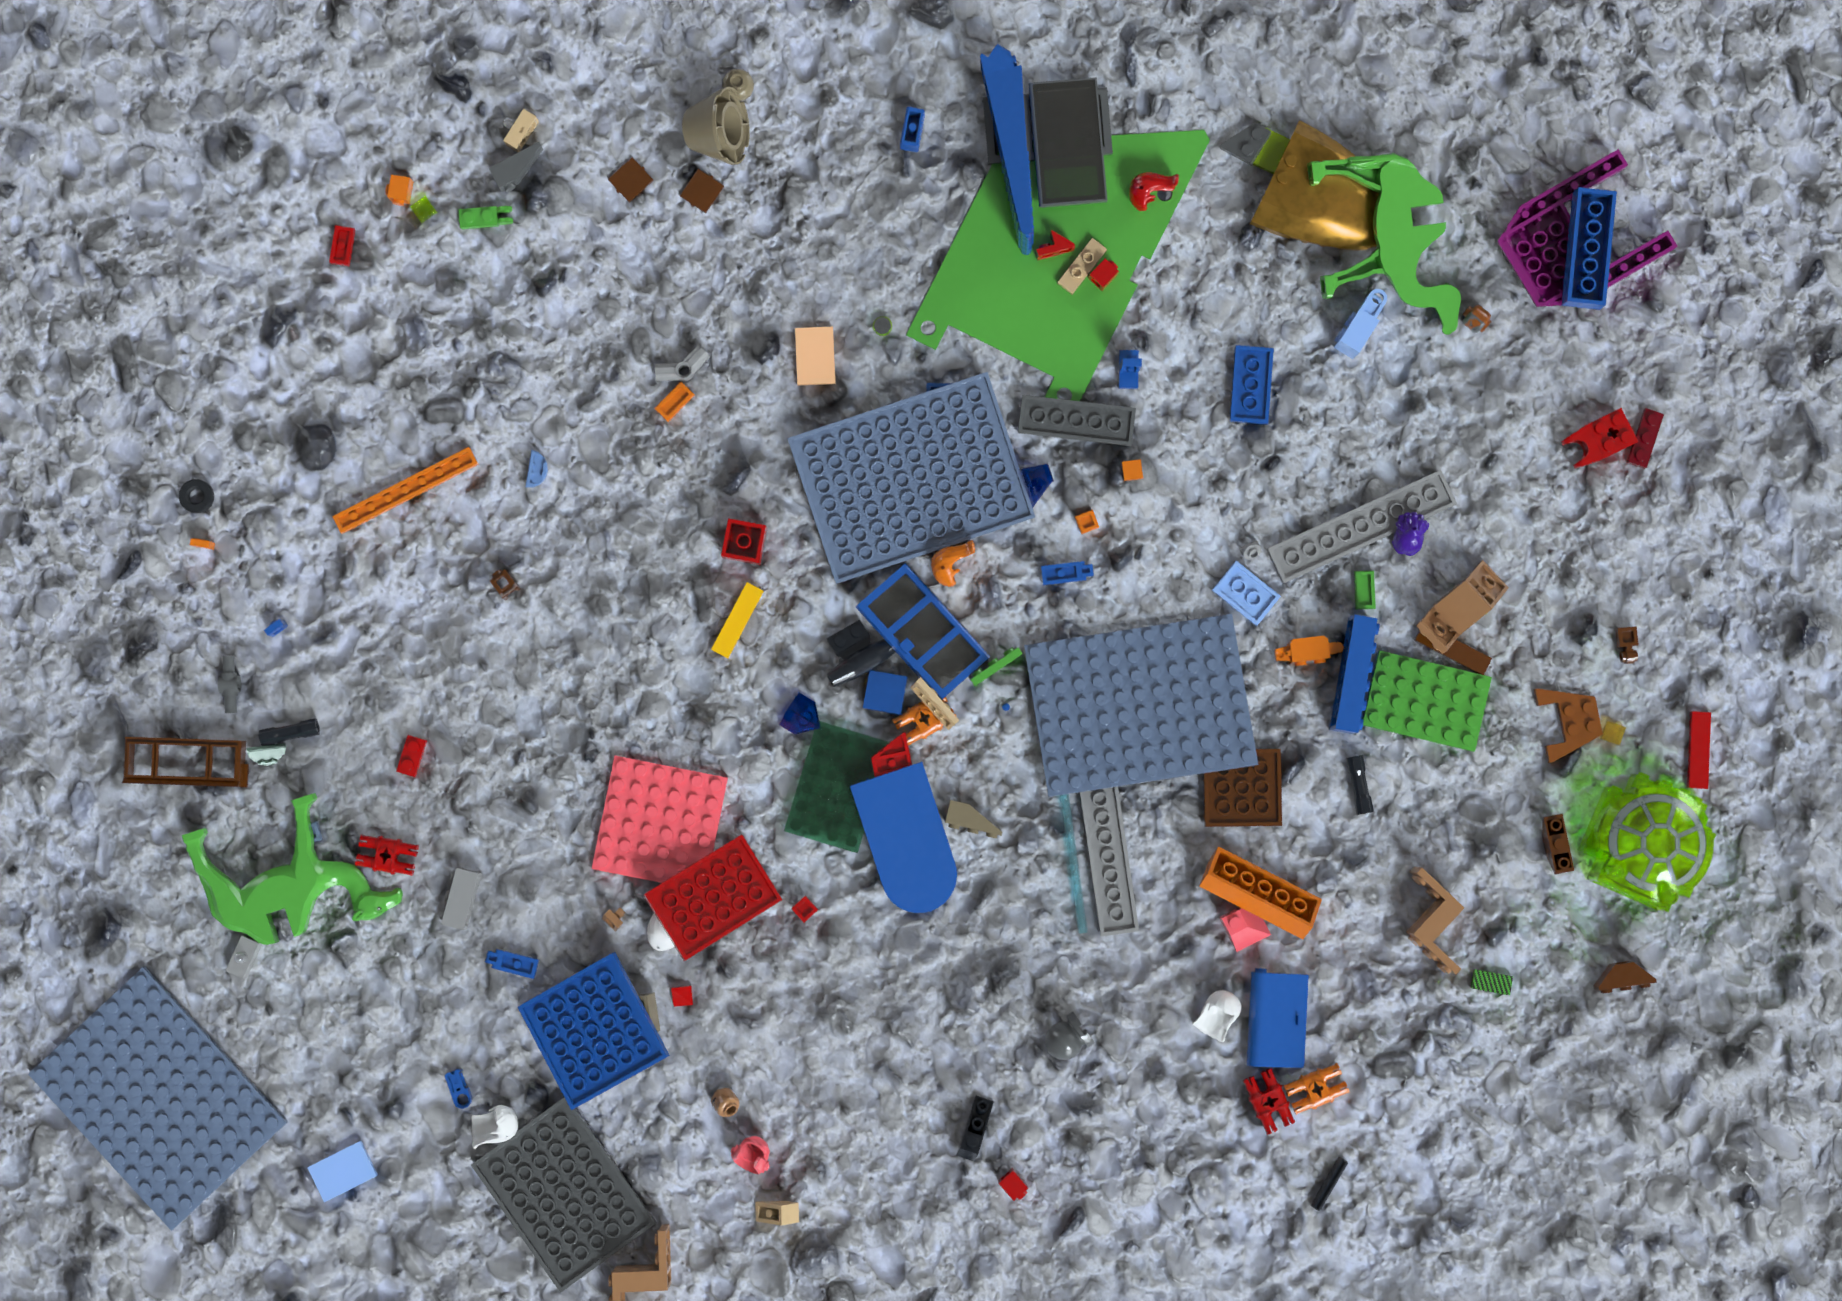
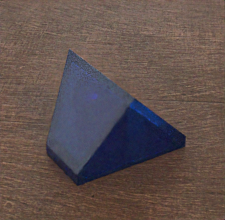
(1036, 481)
(801, 715)

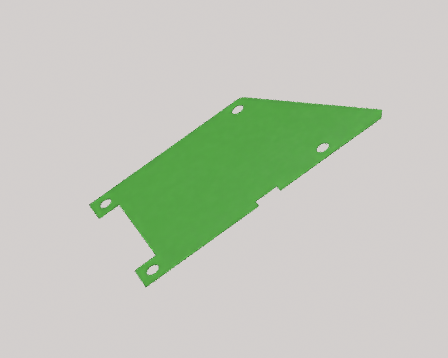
(1016, 300)

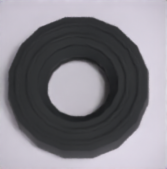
(188, 487)

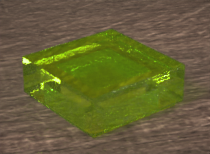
(423, 209)

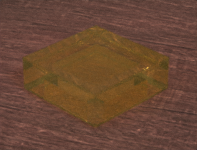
(1613, 733)

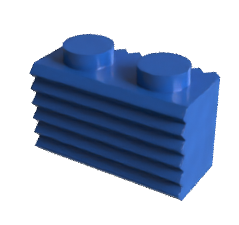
(912, 129)

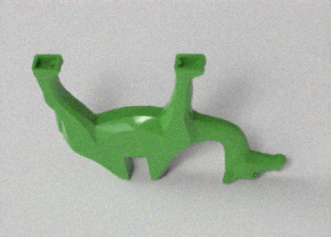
(1396, 238)
(286, 886)

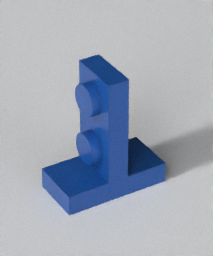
(1129, 368)

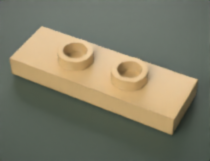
(1082, 266)
(934, 703)

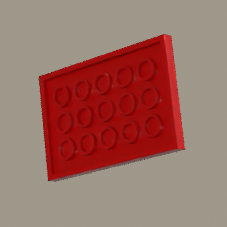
(712, 897)

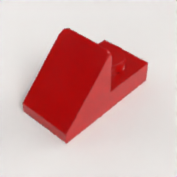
(1060, 246)

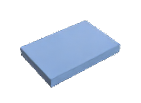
(1246, 593)
(342, 1171)

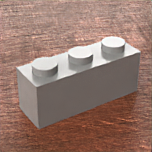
(460, 898)

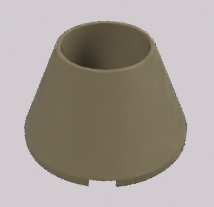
(718, 126)

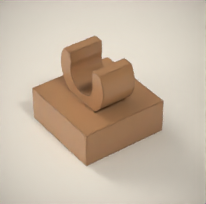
(613, 919)

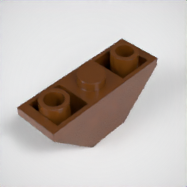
(1557, 844)
(1623, 976)

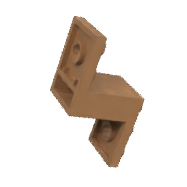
(1462, 607)
(1434, 920)
(644, 1276)

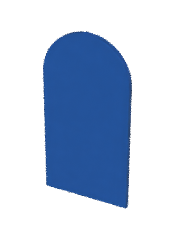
(907, 838)

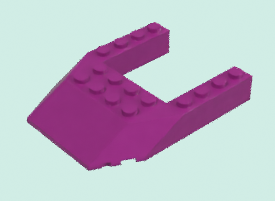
(1539, 236)

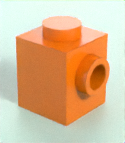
(399, 190)

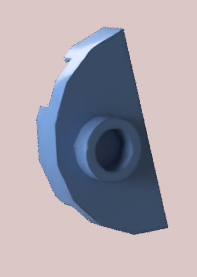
(537, 470)

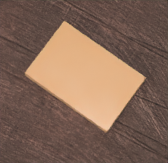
(815, 356)

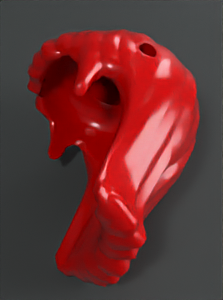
(1148, 182)

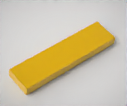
(737, 620)

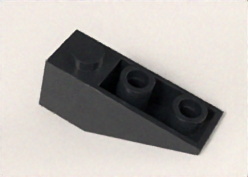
(975, 1128)

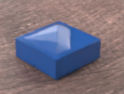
(275, 627)

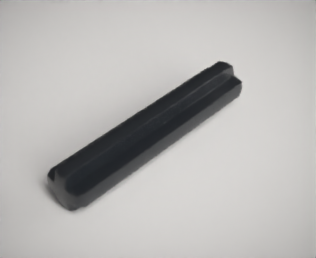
(1329, 1183)

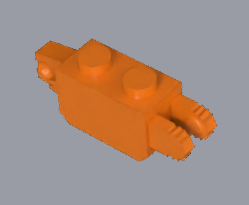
(1308, 649)

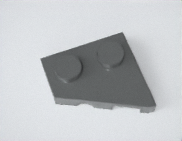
(1247, 143)

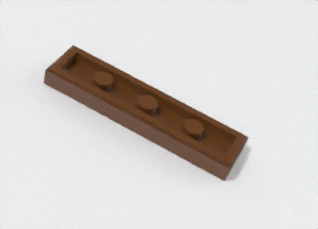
(1461, 654)

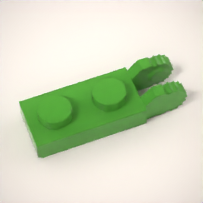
(483, 217)

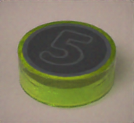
(882, 326)

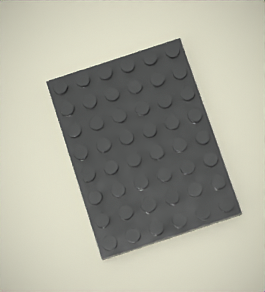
(563, 1194)

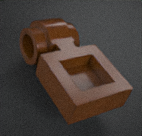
(1627, 638)

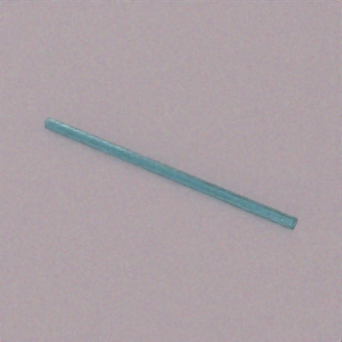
(1073, 864)

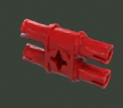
(394, 848)
(1279, 1101)

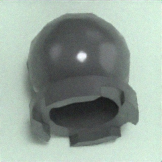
(1066, 1039)

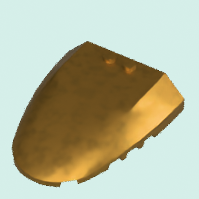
(1327, 214)

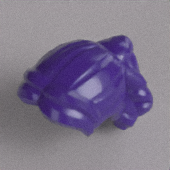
(1409, 533)

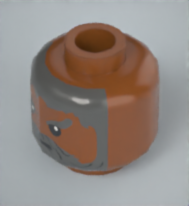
(1476, 318)

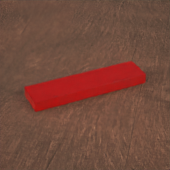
(1699, 750)

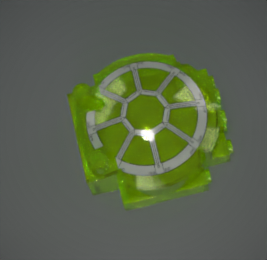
(1649, 841)

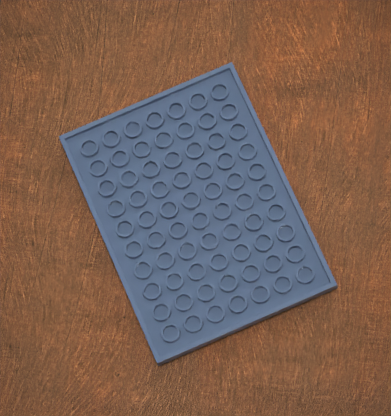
(911, 477)
(1140, 705)
(158, 1098)

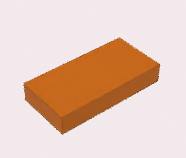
(674, 401)

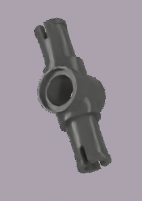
(229, 684)

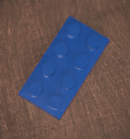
(1251, 384)

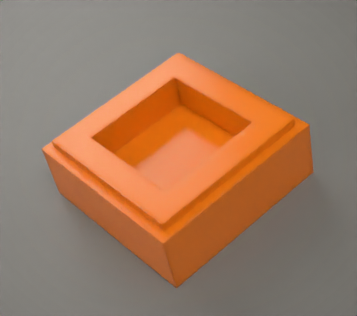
(1132, 470)
(1086, 522)
(200, 543)

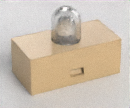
(519, 130)

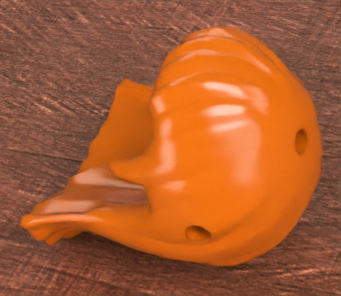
(945, 558)

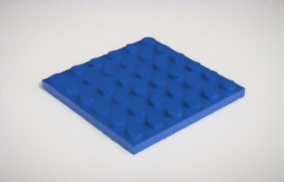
(593, 1031)

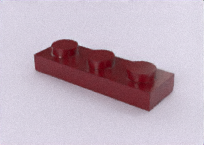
(1646, 435)

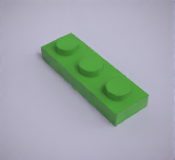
(995, 665)

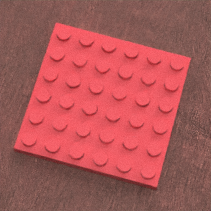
(657, 819)

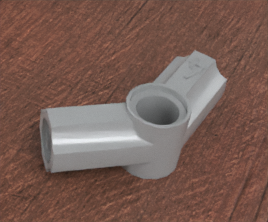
(671, 371)

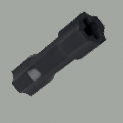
(302, 729)
(1362, 799)

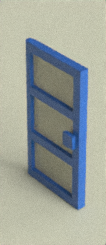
(922, 631)

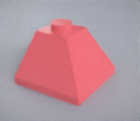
(1244, 928)

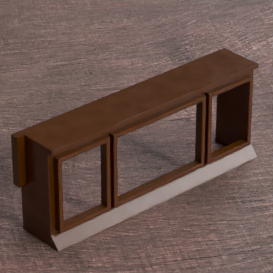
(241, 770)

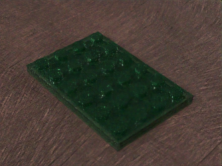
(823, 799)

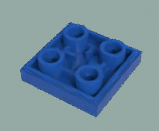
(885, 692)

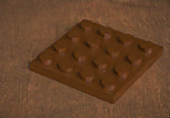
(1245, 794)

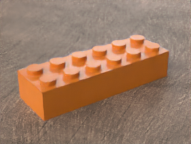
(1260, 892)

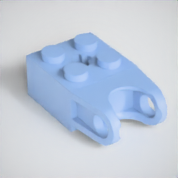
(1360, 325)

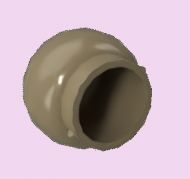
(740, 81)

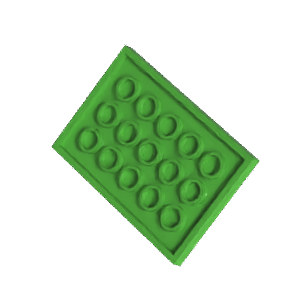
(1426, 701)

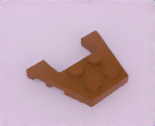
(1577, 717)

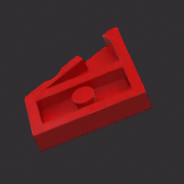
(892, 756)

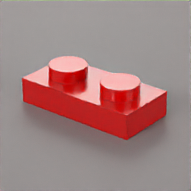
(342, 245)
(411, 756)

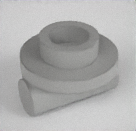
(1251, 550)

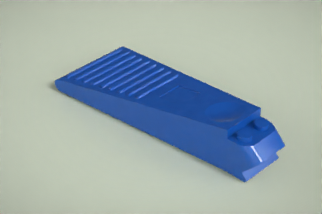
(1006, 104)

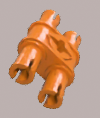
(921, 730)
(1307, 1084)

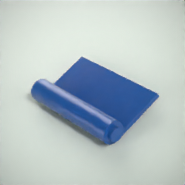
(1277, 1019)

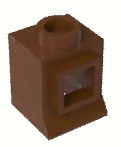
(509, 588)

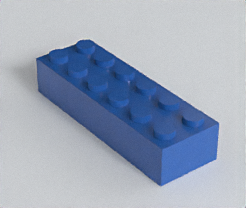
(1589, 248)
(1353, 674)

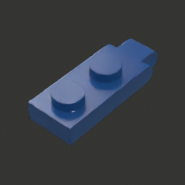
(1066, 573)
(512, 963)

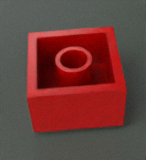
(744, 541)

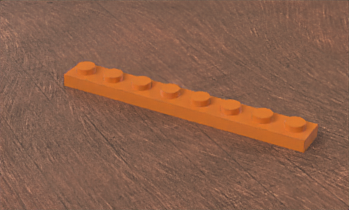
(405, 490)

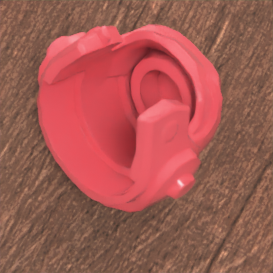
(752, 1154)

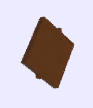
(630, 179)
(702, 191)

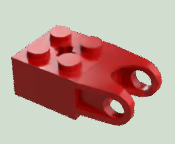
(1597, 443)

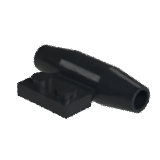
(858, 654)

